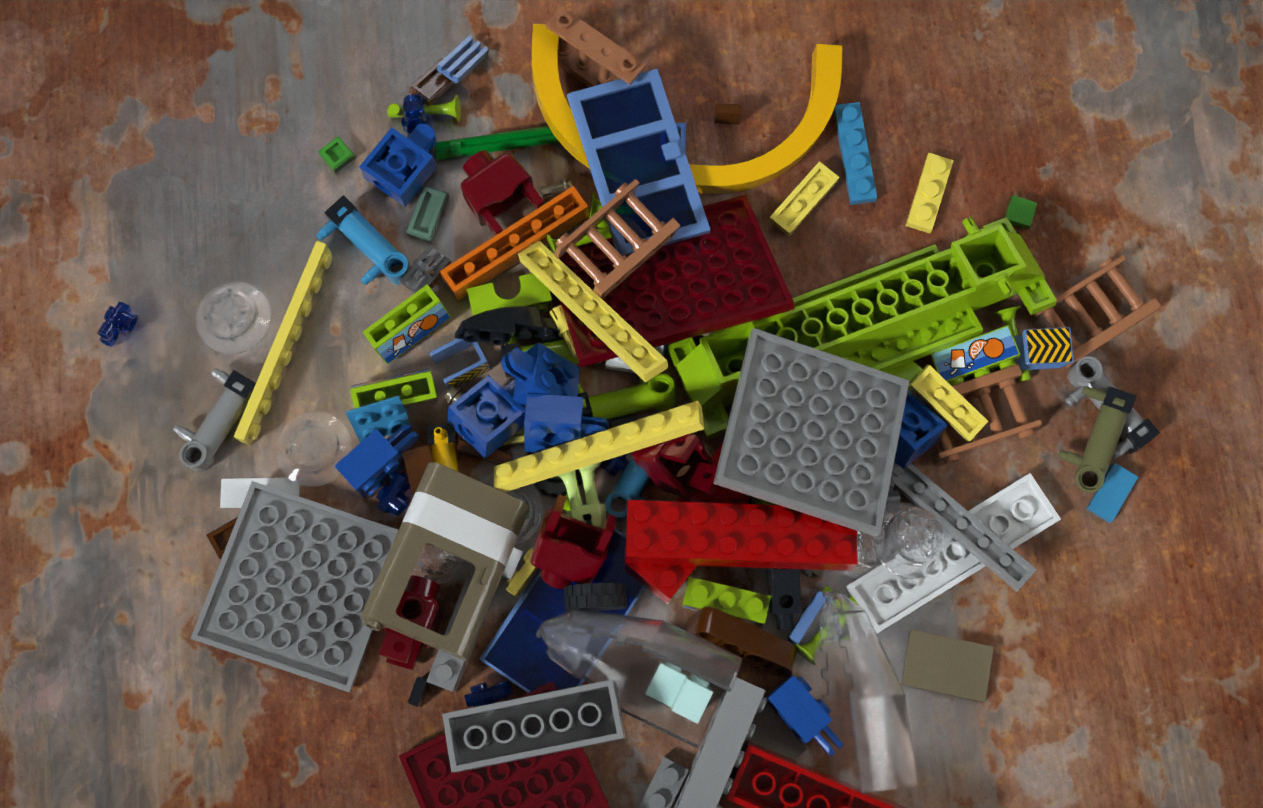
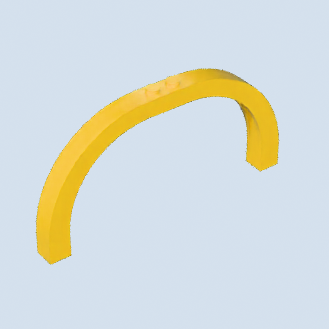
(708, 179)

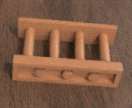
(590, 54)
(642, 249)
(1119, 323)
(981, 388)

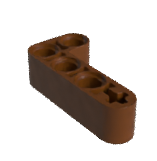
(744, 640)

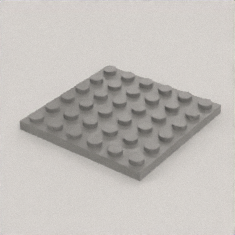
(813, 432)
(296, 587)

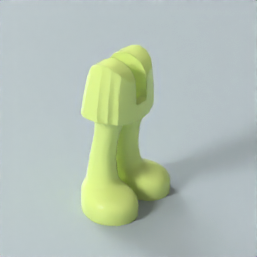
(592, 506)

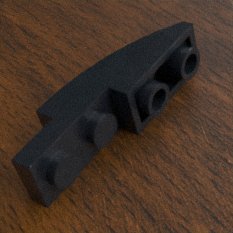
(502, 324)

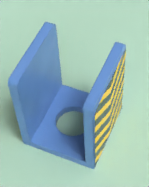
(1044, 348)
(467, 374)

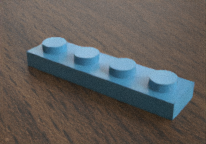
(855, 153)

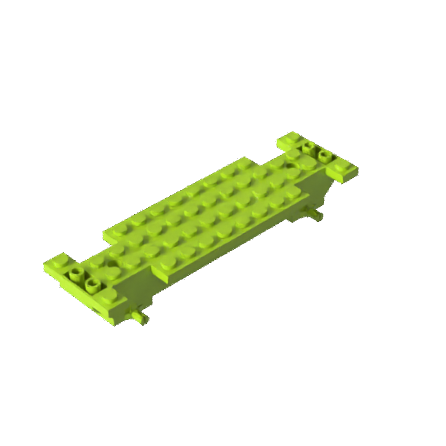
(878, 314)

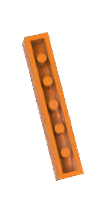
(502, 250)

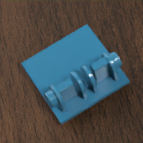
(384, 416)

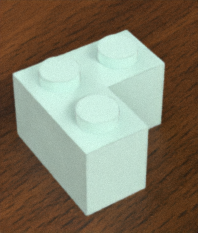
(681, 692)

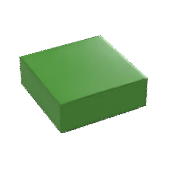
(336, 154)
(1020, 211)

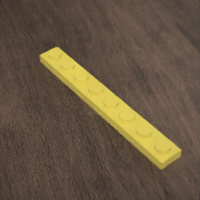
(593, 312)
(281, 349)
(599, 447)

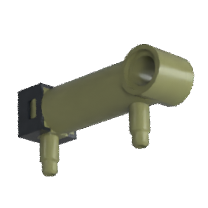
(1104, 435)

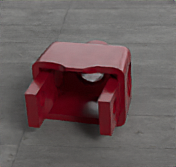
(496, 187)
(667, 458)
(570, 548)
(418, 595)

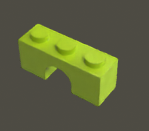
(532, 294)

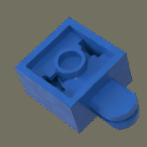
(398, 155)
(540, 372)
(481, 406)
(556, 421)
(918, 430)
(376, 460)
(803, 713)

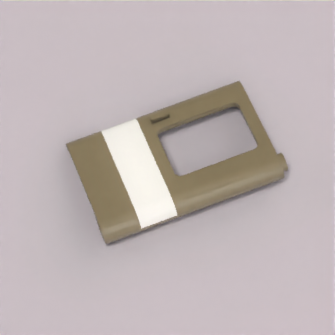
(464, 521)

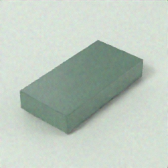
(427, 214)

